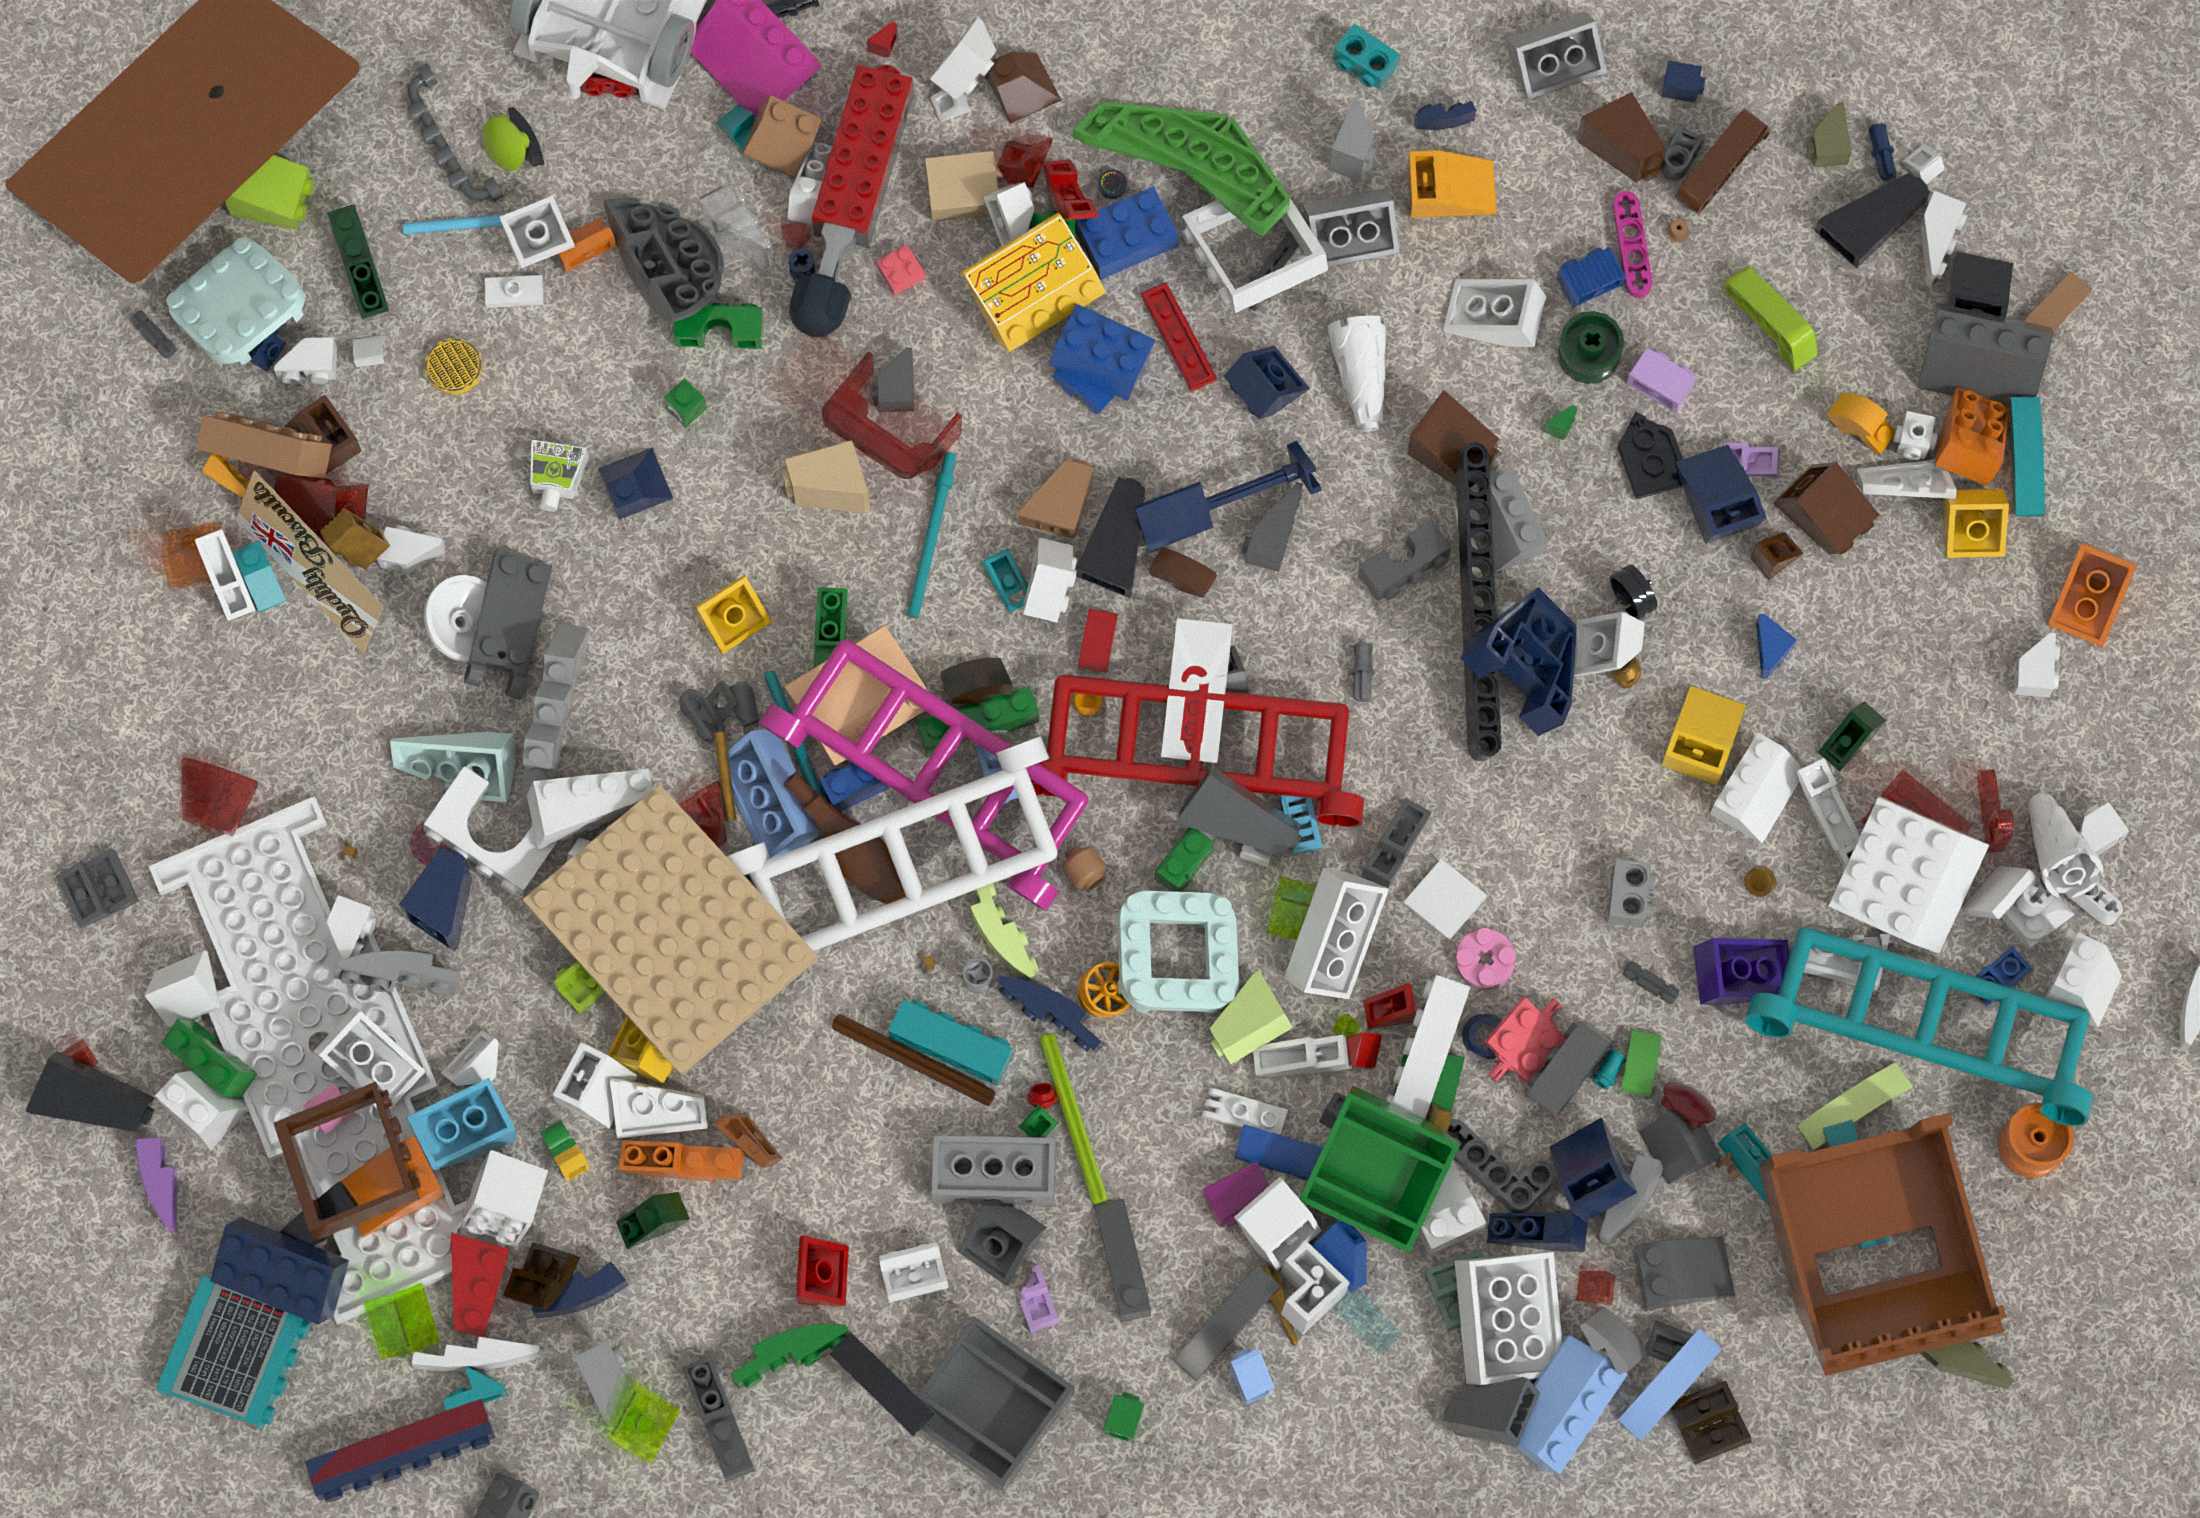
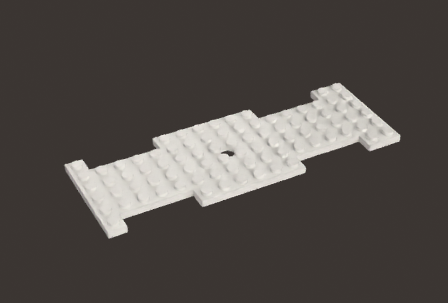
(282, 991)

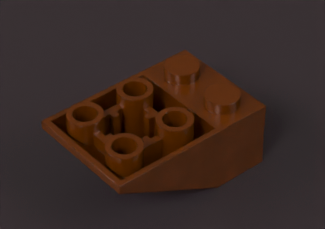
(324, 420)

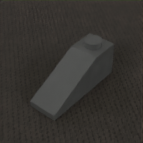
(1271, 534)

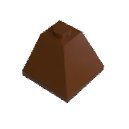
(1021, 84)

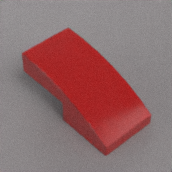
(1098, 640)

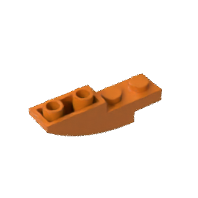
(681, 1161)

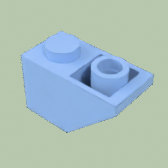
(1251, 1375)

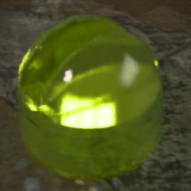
(1346, 1021)

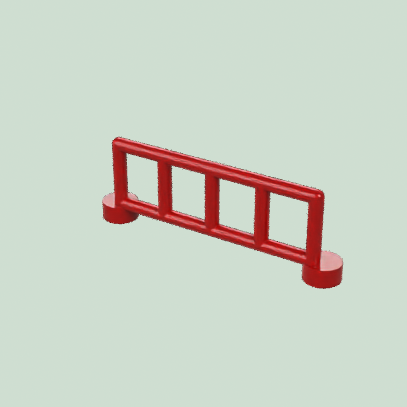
(1332, 804)

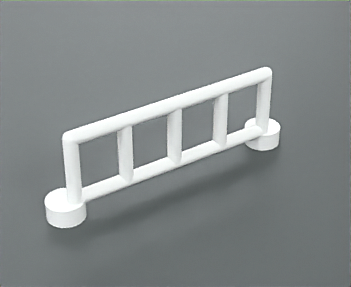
(1013, 762)

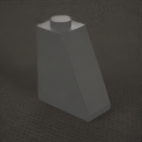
(1493, 1411)

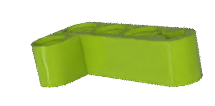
(1774, 316)

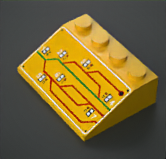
(1032, 282)

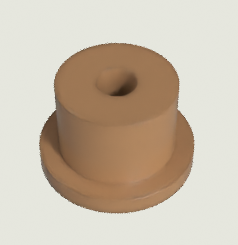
(1678, 235)

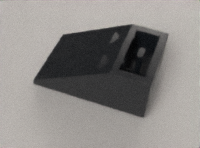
(1980, 284)

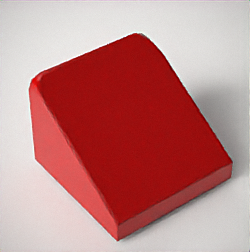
(883, 40)
(1364, 1050)

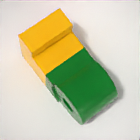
(564, 1150)

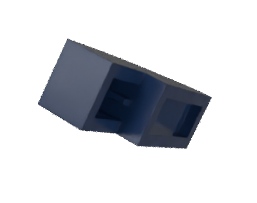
(585, 1293)

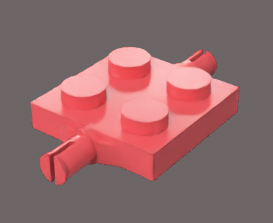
(1524, 1039)

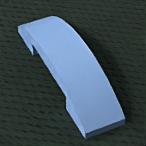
(1670, 1384)

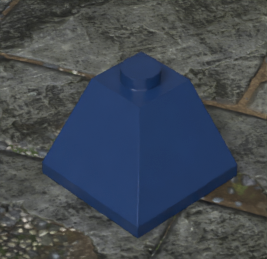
(635, 483)

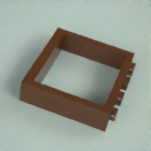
(328, 1111)

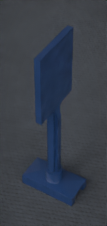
(1187, 509)

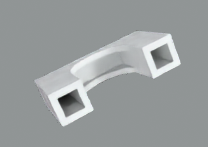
(449, 826)

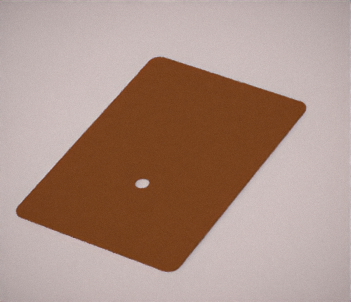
(164, 155)

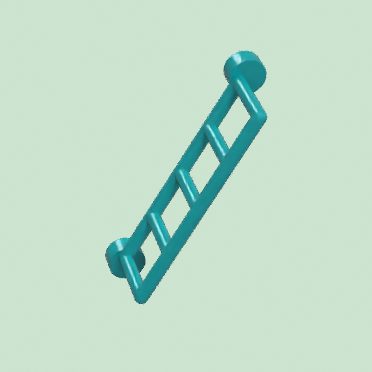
(2062, 1100)

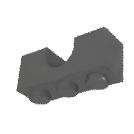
(1386, 577)

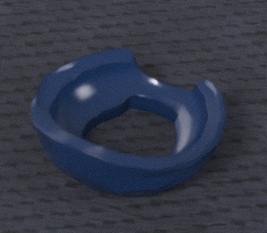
(1469, 1031)

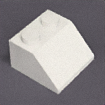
(965, 61)
(536, 232)

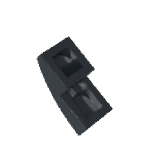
(523, 126)

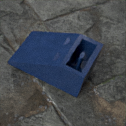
(1720, 494)
(1591, 1170)

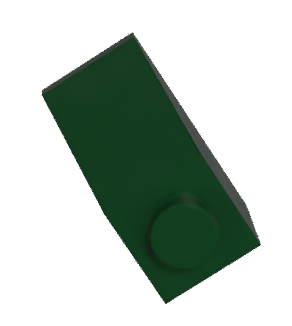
(1851, 735)

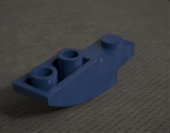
(1043, 1002)

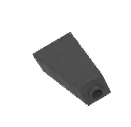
(1237, 814)

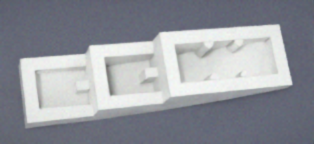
(488, 1355)

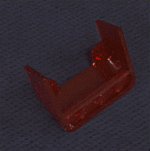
(847, 417)

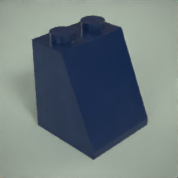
(440, 898)

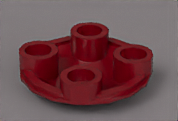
(1688, 1103)

